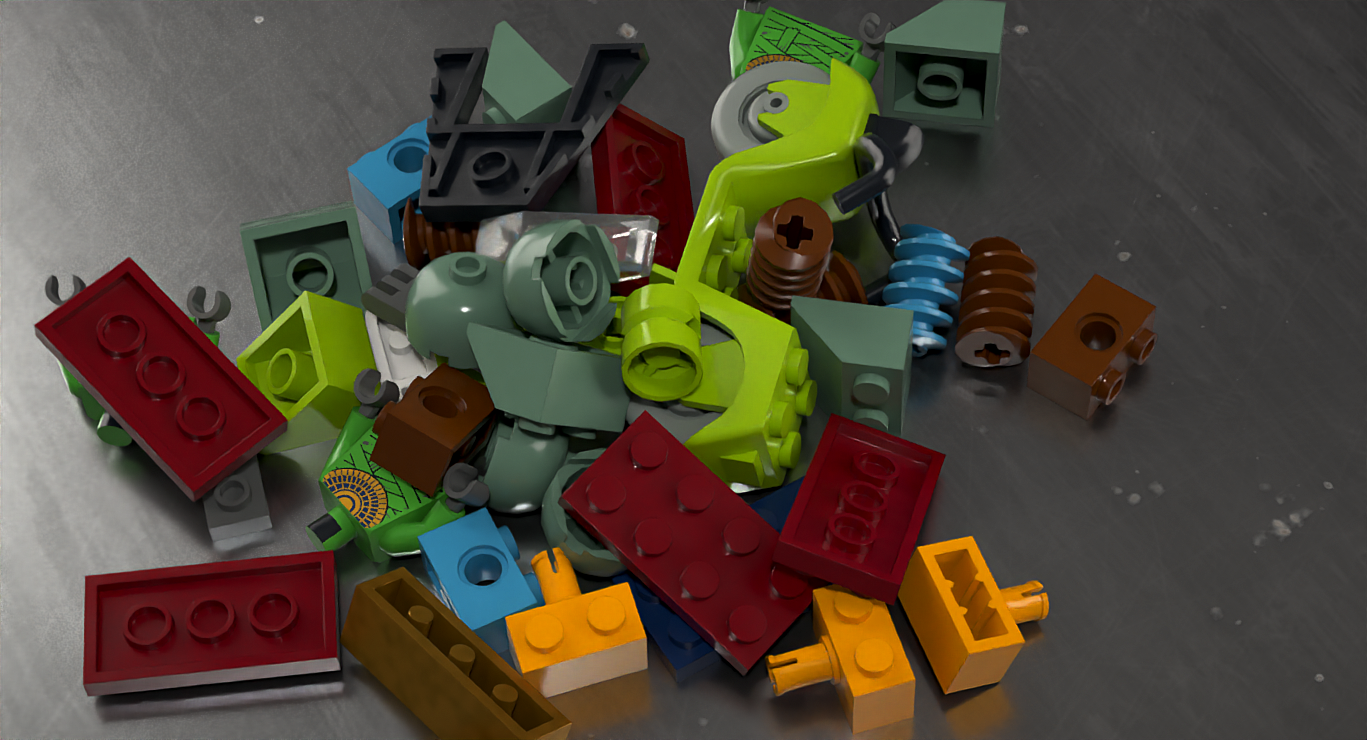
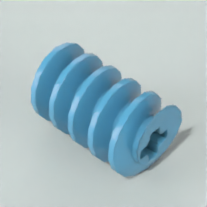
(920, 281)

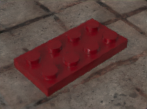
(644, 172)
(161, 378)
(859, 509)
(690, 541)
(211, 623)

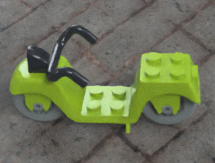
(778, 138)

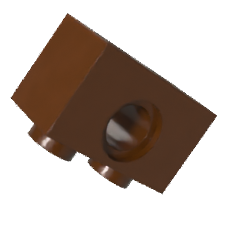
(1101, 318)
(434, 427)

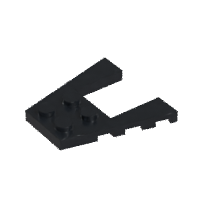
(512, 167)

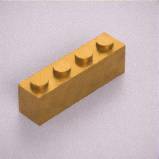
(443, 666)

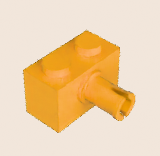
(964, 616)
(575, 634)
(858, 656)

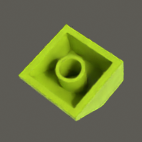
(310, 367)

